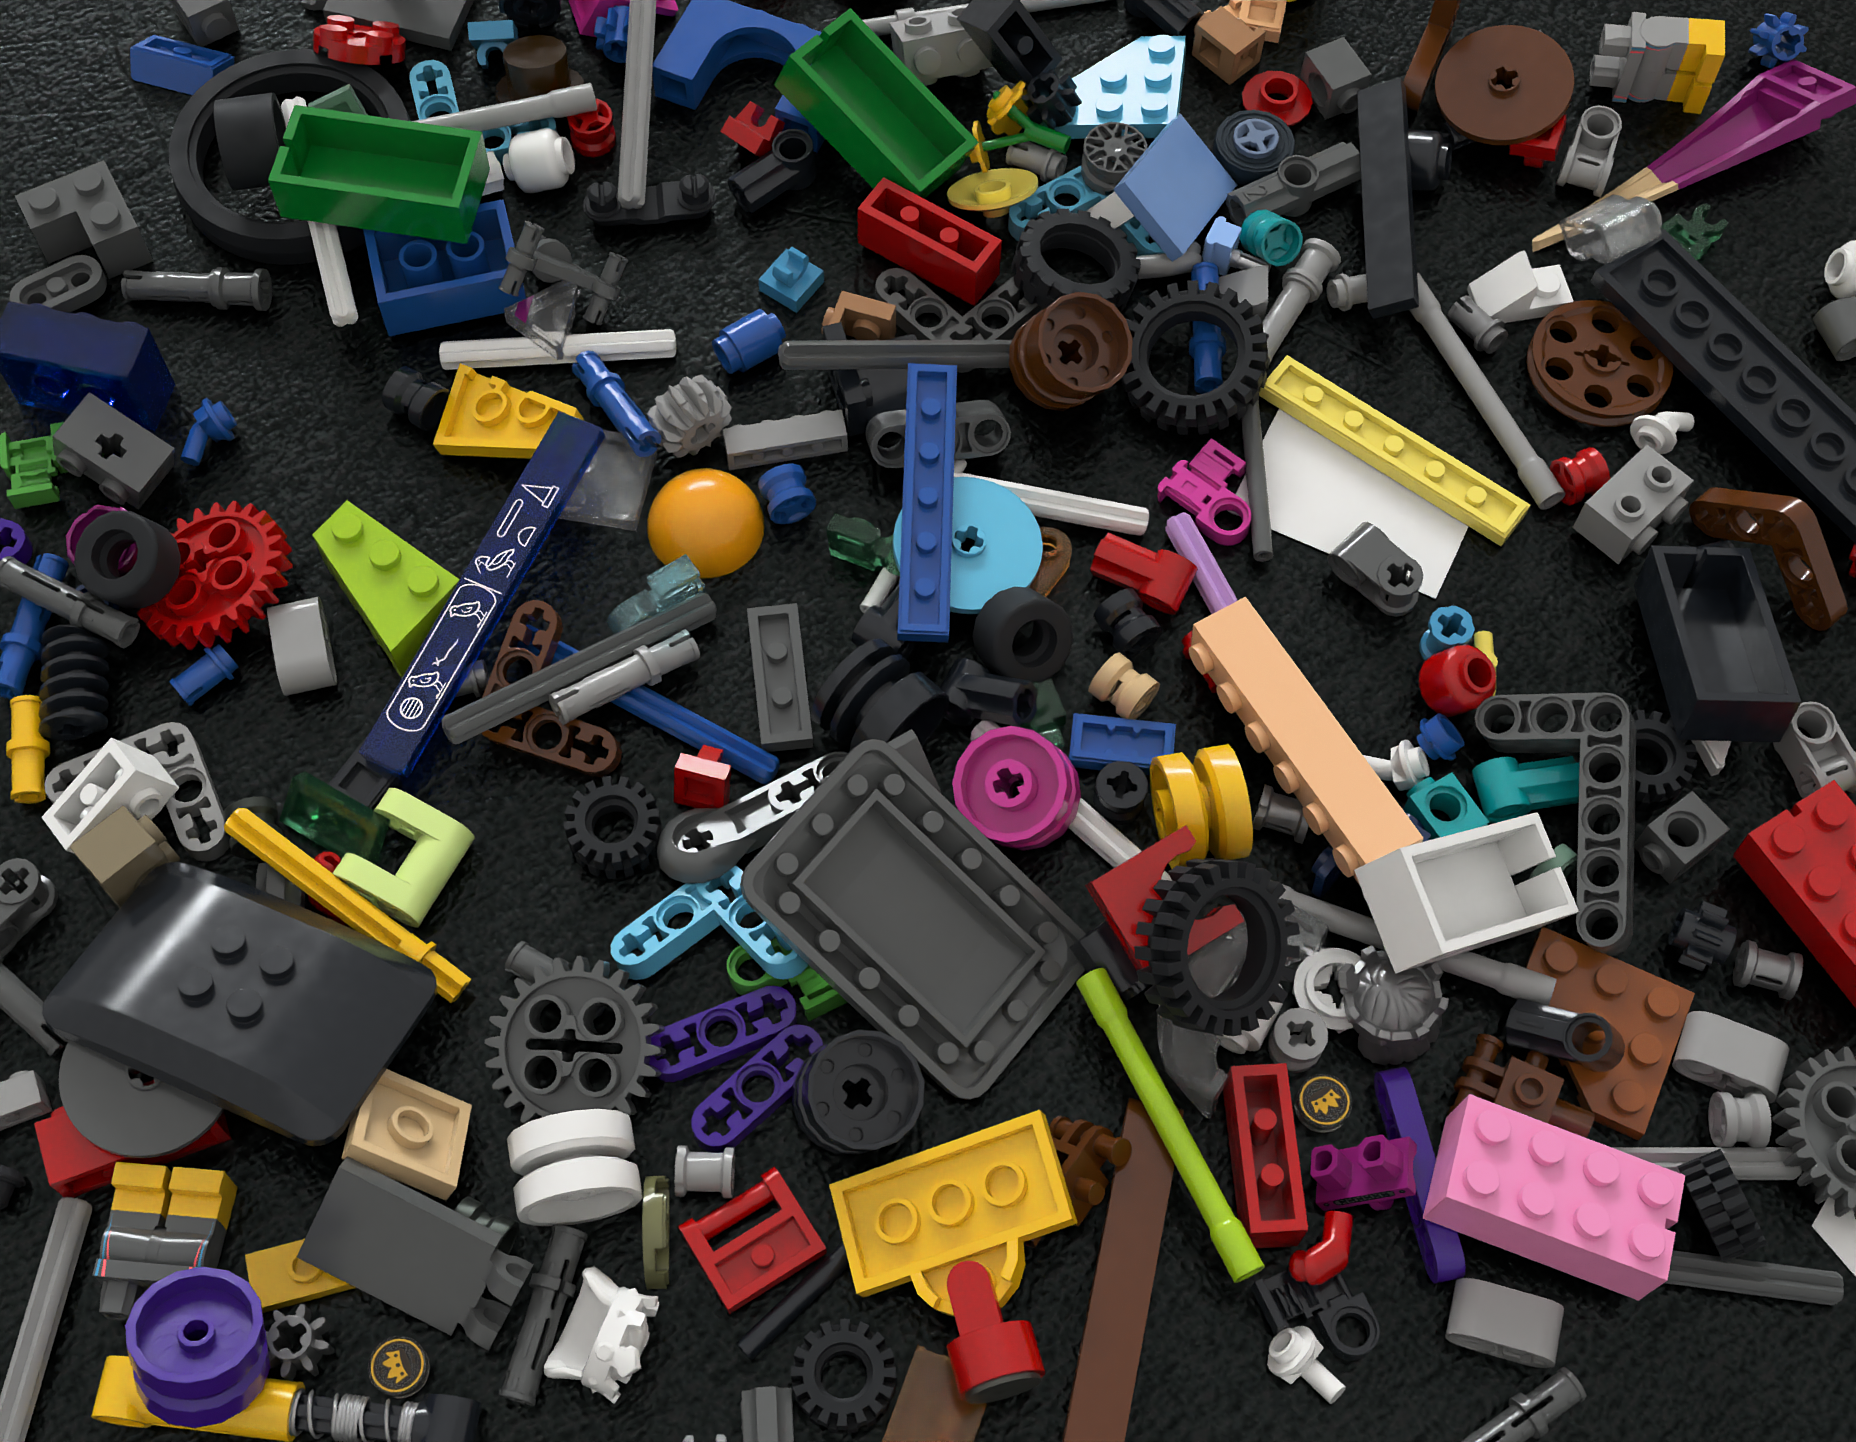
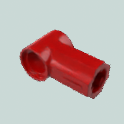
(1157, 577)

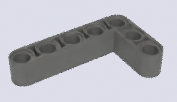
(1594, 797)

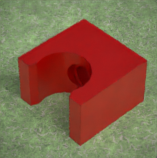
(1125, 888)

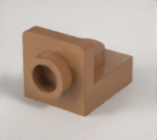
(863, 317)

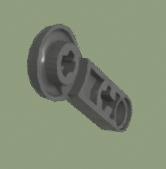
(737, 826)

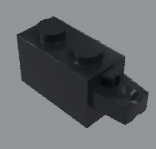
(1009, 39)

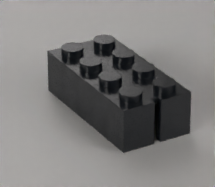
(1716, 645)

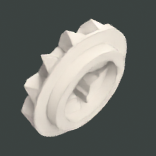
(1315, 975)

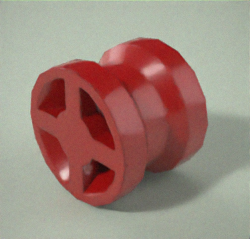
(584, 136)
(1581, 474)

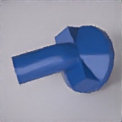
(212, 422)

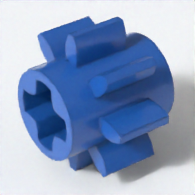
(613, 33)
(1768, 35)

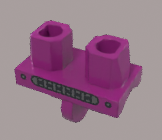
(1364, 1174)

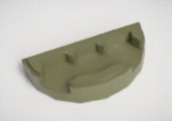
(656, 1231)

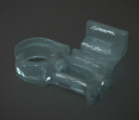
(669, 587)

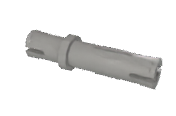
(643, 667)

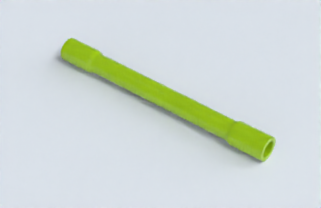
(1225, 1229)

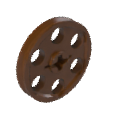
(1585, 375)

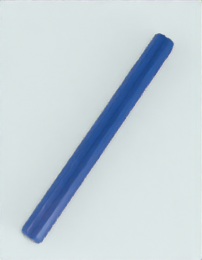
(685, 724)

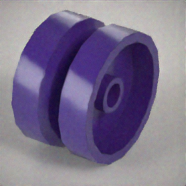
(198, 1347)

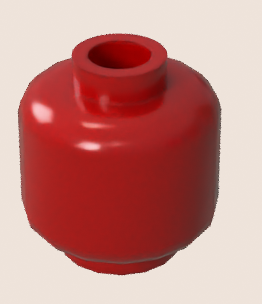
(1457, 680)

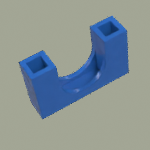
(718, 34)

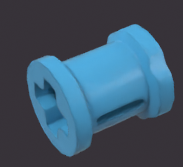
(1447, 628)

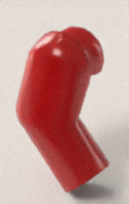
(1327, 1257)

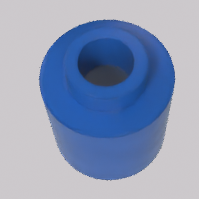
(749, 341)

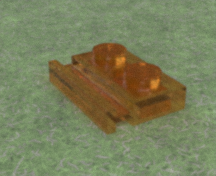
(931, 1404)

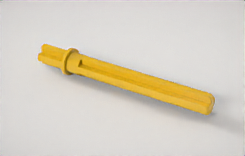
(341, 898)

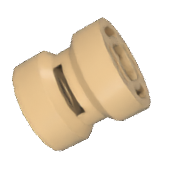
(1124, 687)

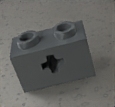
(102, 429)

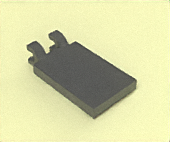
(413, 1253)

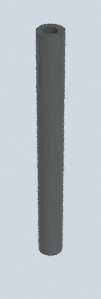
(1256, 483)

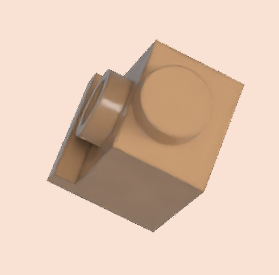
(1227, 44)

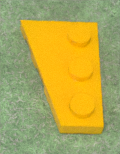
(493, 418)

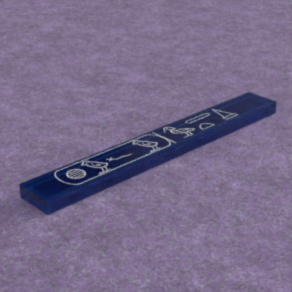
(482, 595)

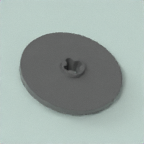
(125, 1113)

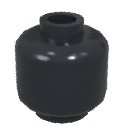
(1428, 159)

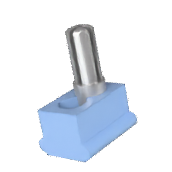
(1223, 250)

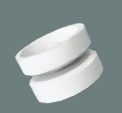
(574, 1167)

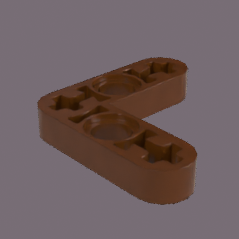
(1429, 51)
(1795, 537)
(508, 737)

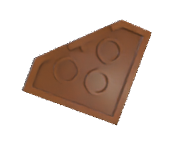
(1637, 1004)

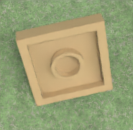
(410, 1134)

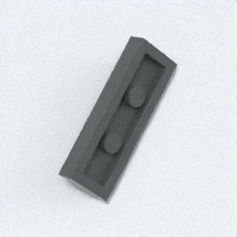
(780, 678)

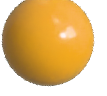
(708, 519)

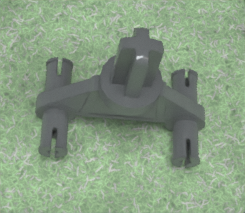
(552, 262)

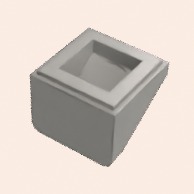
(1249, 285)

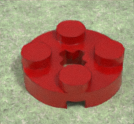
(359, 42)

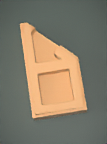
(1262, 13)

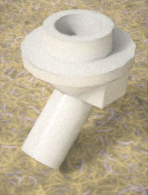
(1660, 429)
(1405, 768)
(1295, 1354)

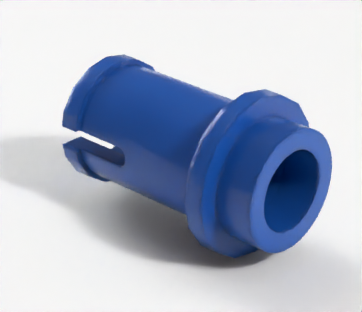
(204, 674)

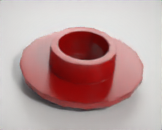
(1290, 110)

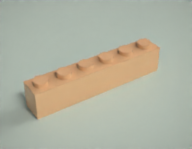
(1300, 737)

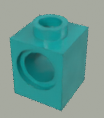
(1448, 796)

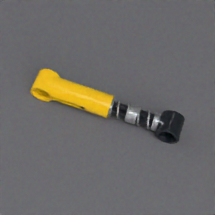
(285, 1411)

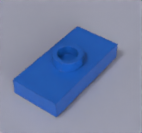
(1105, 740)

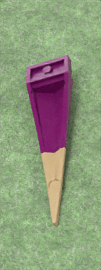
(1759, 118)

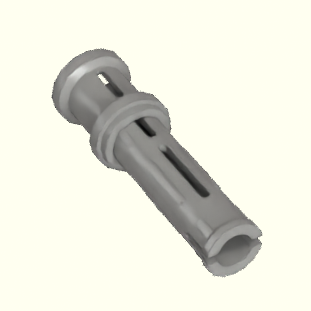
(1300, 286)

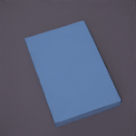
(1175, 187)

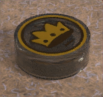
(1323, 1103)
(399, 1367)

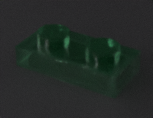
(333, 818)

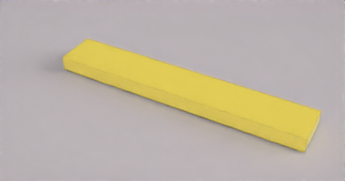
(1394, 450)

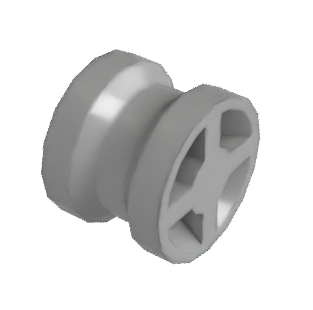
(1293, 1048)
(1739, 1119)

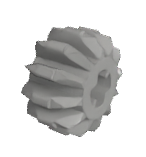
(690, 415)

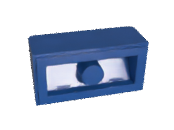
(176, 64)

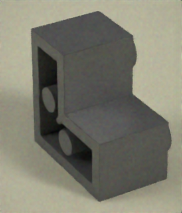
(84, 213)

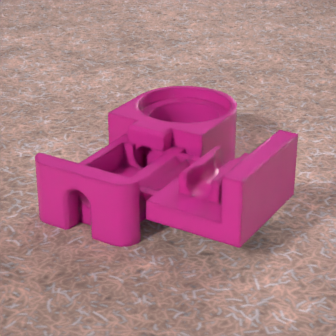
(1207, 483)

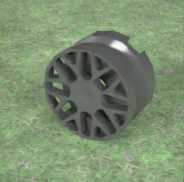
(1107, 145)

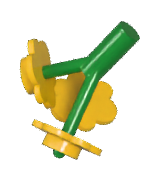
(1009, 116)

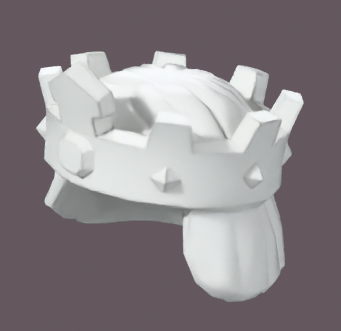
(602, 1335)

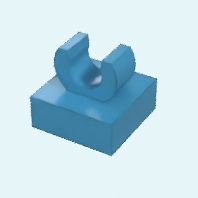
(491, 36)
(791, 279)

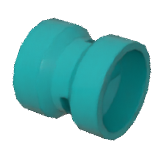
(1271, 237)

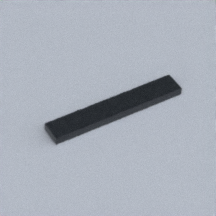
(1387, 199)

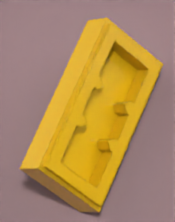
(286, 1280)

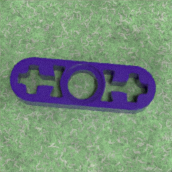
(729, 1011)
(719, 1106)

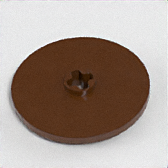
(1500, 116)

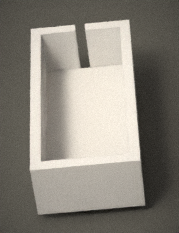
(1460, 891)

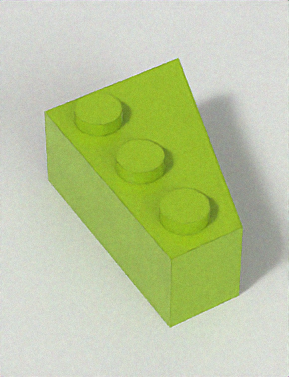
(385, 581)

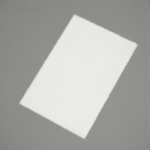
(1326, 492)

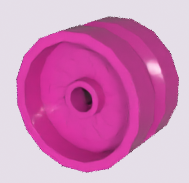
(991, 771)

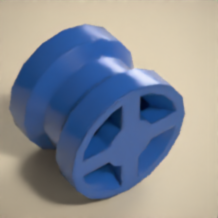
(786, 493)

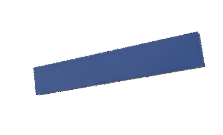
(927, 503)

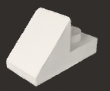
(1519, 292)

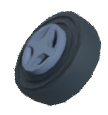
(1261, 133)

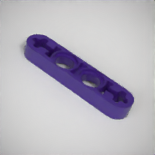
(1403, 1118)

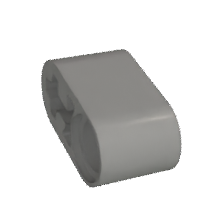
(301, 646)
(1730, 1056)
(1505, 1322)

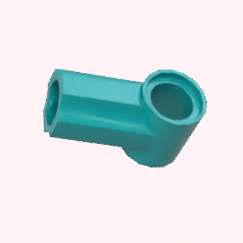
(1516, 789)

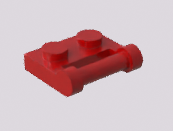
(760, 1255)

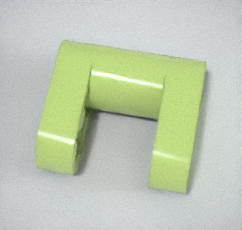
(425, 871)

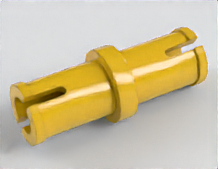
(27, 750)

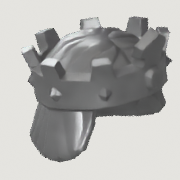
(1392, 1011)

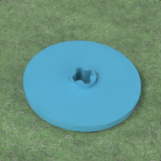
(1005, 545)

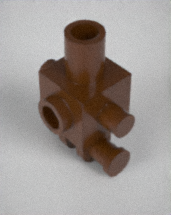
(1519, 1087)
(1081, 1153)

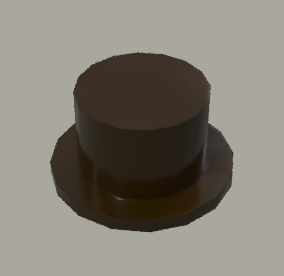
(535, 68)

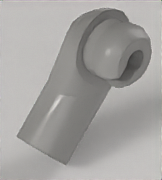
(1161, 266)

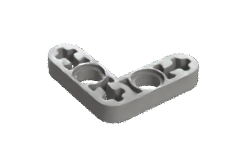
(182, 767)

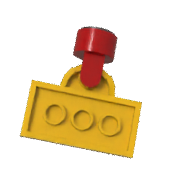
(958, 1232)

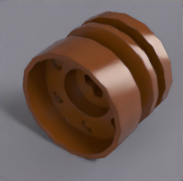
(1093, 347)

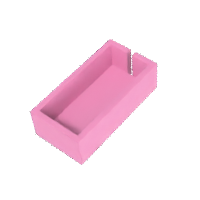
(1555, 1197)

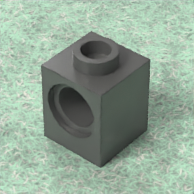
(1334, 77)
(1693, 824)

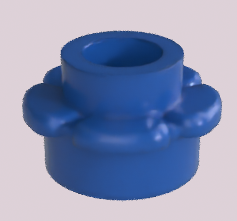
(1439, 738)

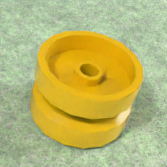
(1206, 798)

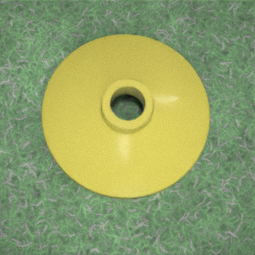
(993, 191)

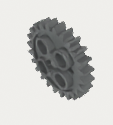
(579, 998)
(1822, 1126)

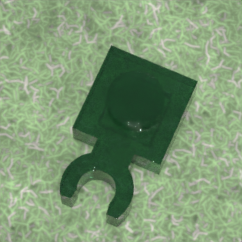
(1696, 234)

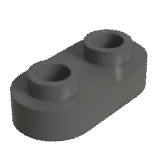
(63, 285)

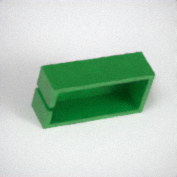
(874, 108)
(380, 174)

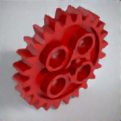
(224, 575)

